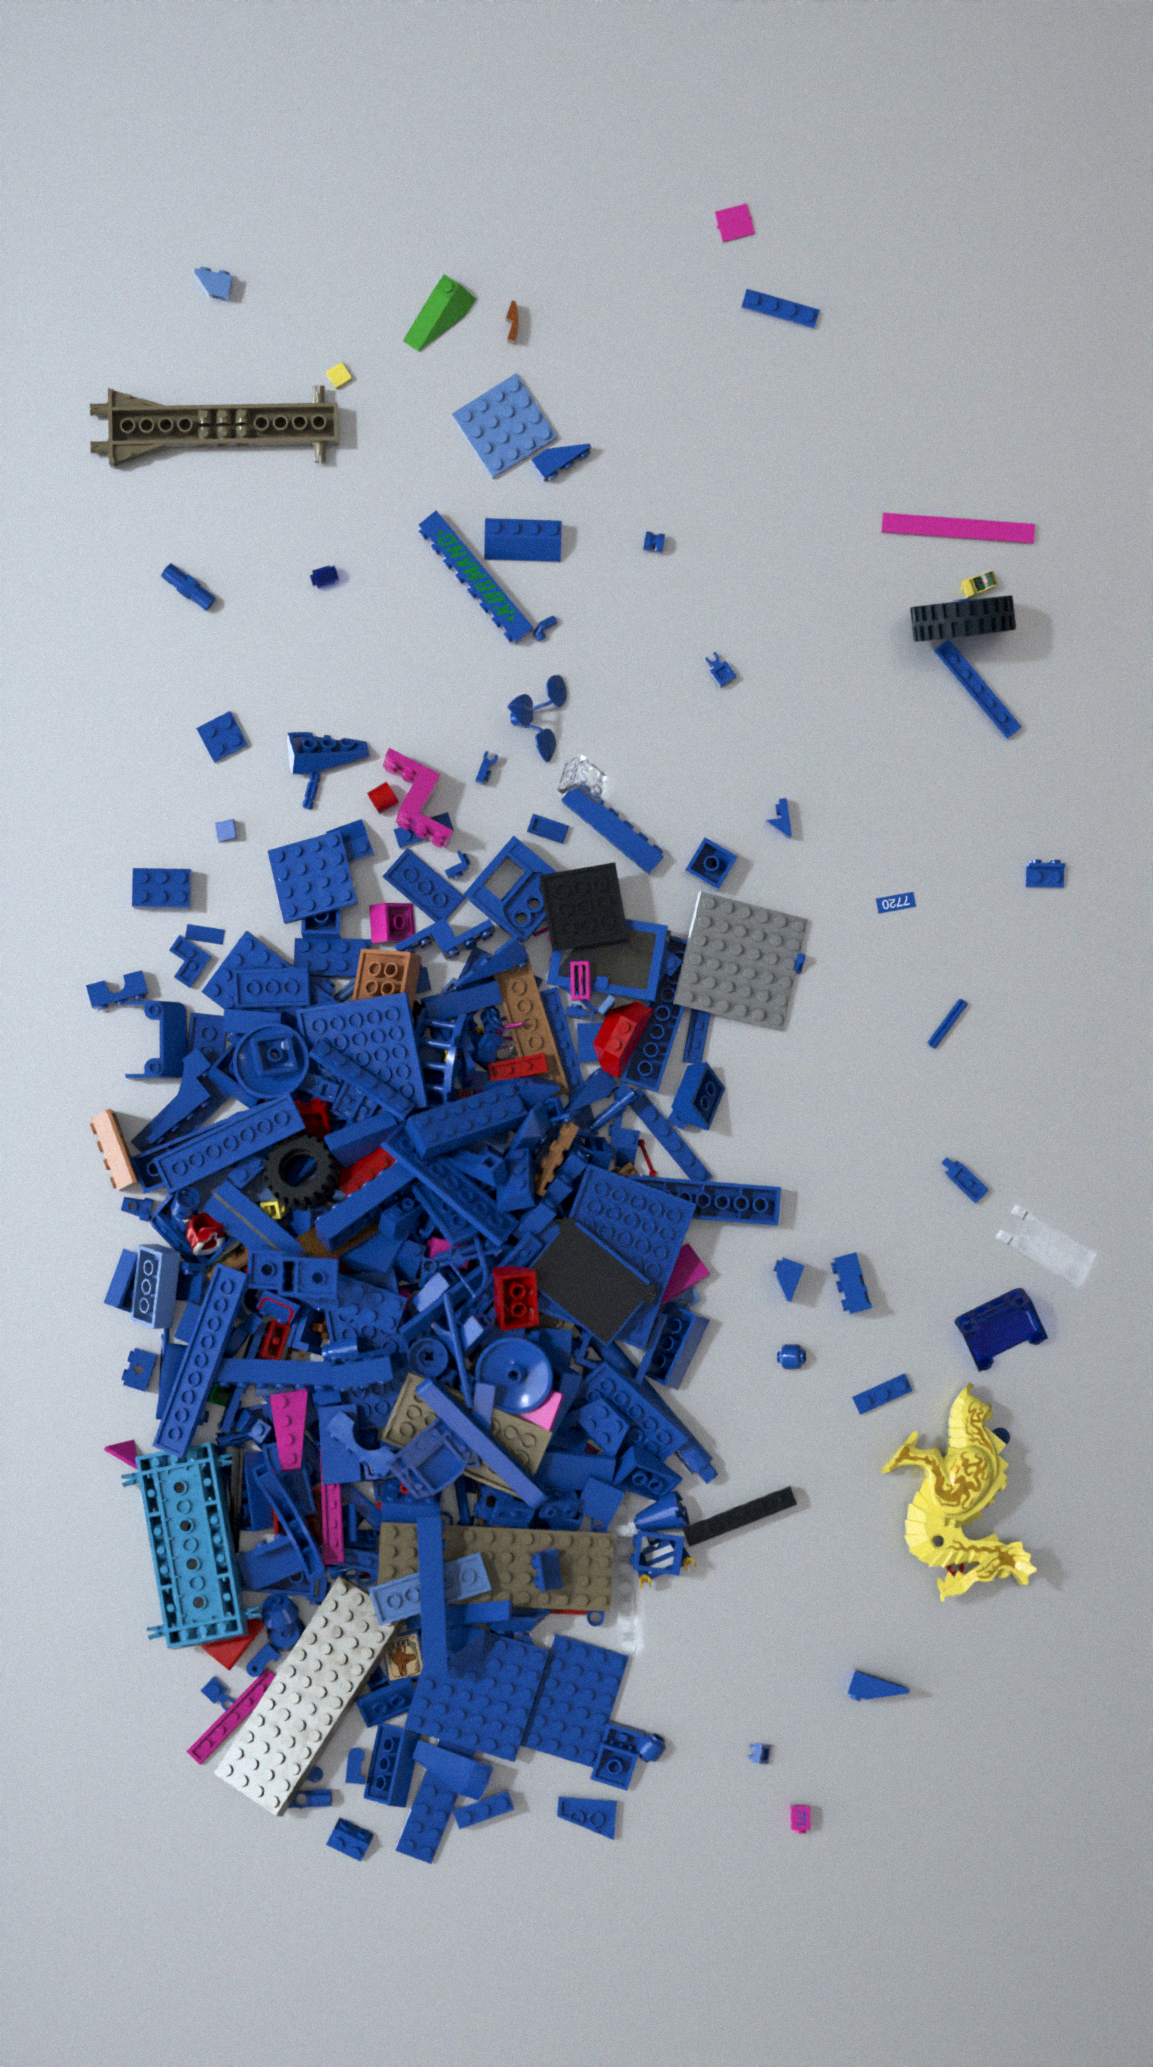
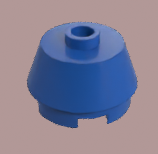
(279, 1612)
(287, 1639)

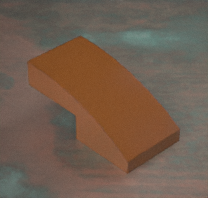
(512, 317)

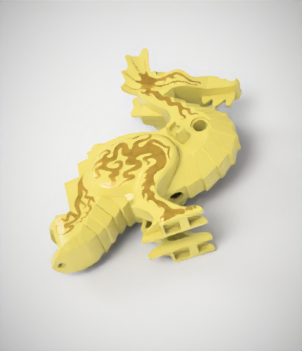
(953, 1497)

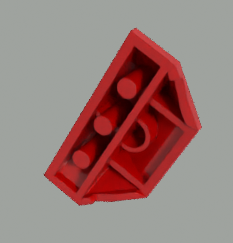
(620, 1036)

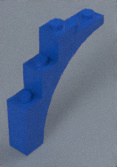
(545, 1207)
(292, 1519)

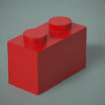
(274, 1341)

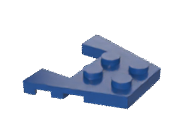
(602, 1422)

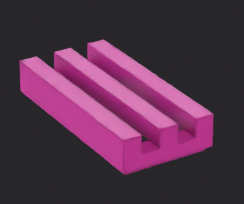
(588, 980)

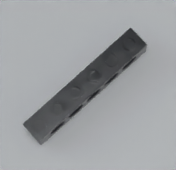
(739, 1516)

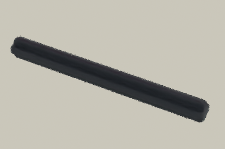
(236, 1493)

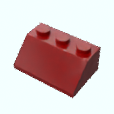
(515, 1297)
(229, 1651)

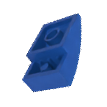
(617, 1755)

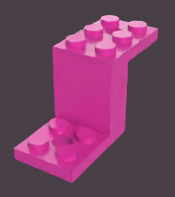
(423, 787)

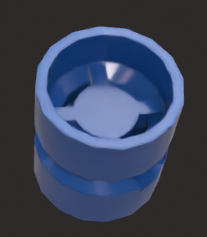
(185, 1203)

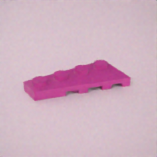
(289, 1425)

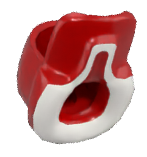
(206, 1235)

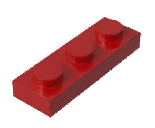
(518, 1067)

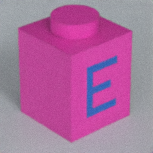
(800, 1818)

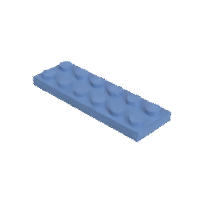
(402, 1596)

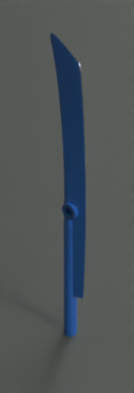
(363, 1506)

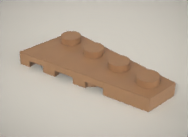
(554, 1157)

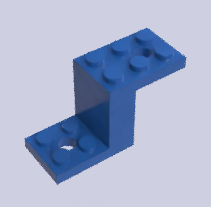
(293, 1273)

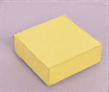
(338, 375)

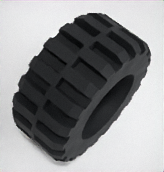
(286, 1155)

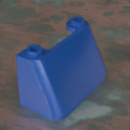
(172, 1363)

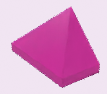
(125, 1452)

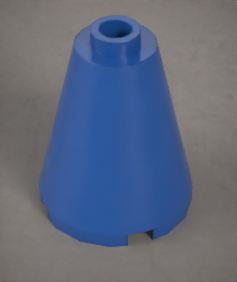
(663, 1514)

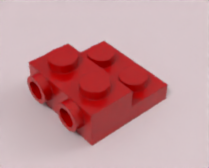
(316, 1117)

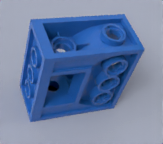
(517, 899)

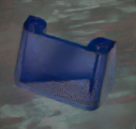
(999, 1327)

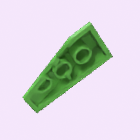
(442, 309)

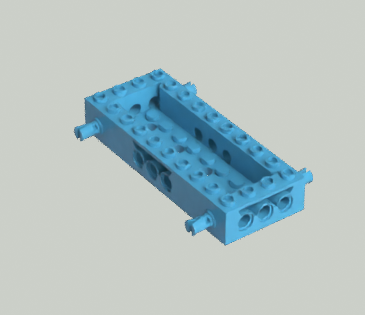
(207, 1541)

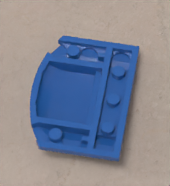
(431, 1460)

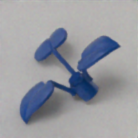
(522, 714)

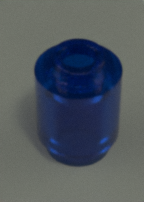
(324, 576)

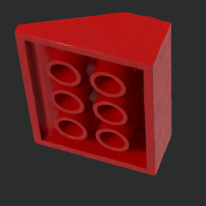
(363, 1170)

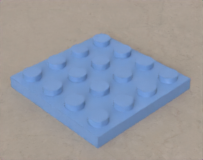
(504, 425)

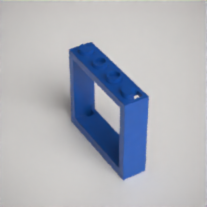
(586, 1336)

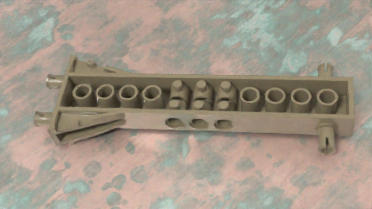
(146, 426)

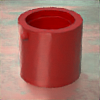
(382, 797)

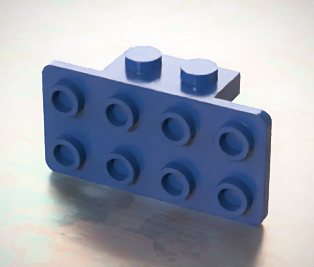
(269, 1562)

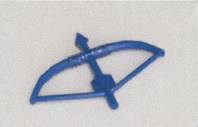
(459, 1261)

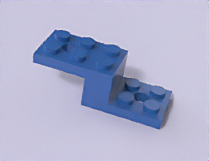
(445, 938)

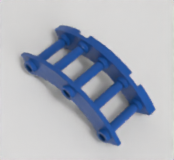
(451, 1065)

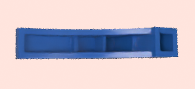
(190, 1096)

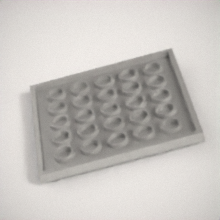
(740, 961)

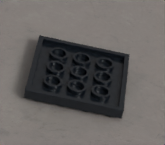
(583, 907)

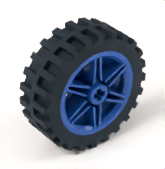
(963, 618)

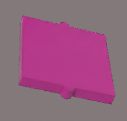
(734, 222)

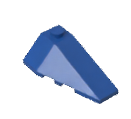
(314, 753)
(504, 959)

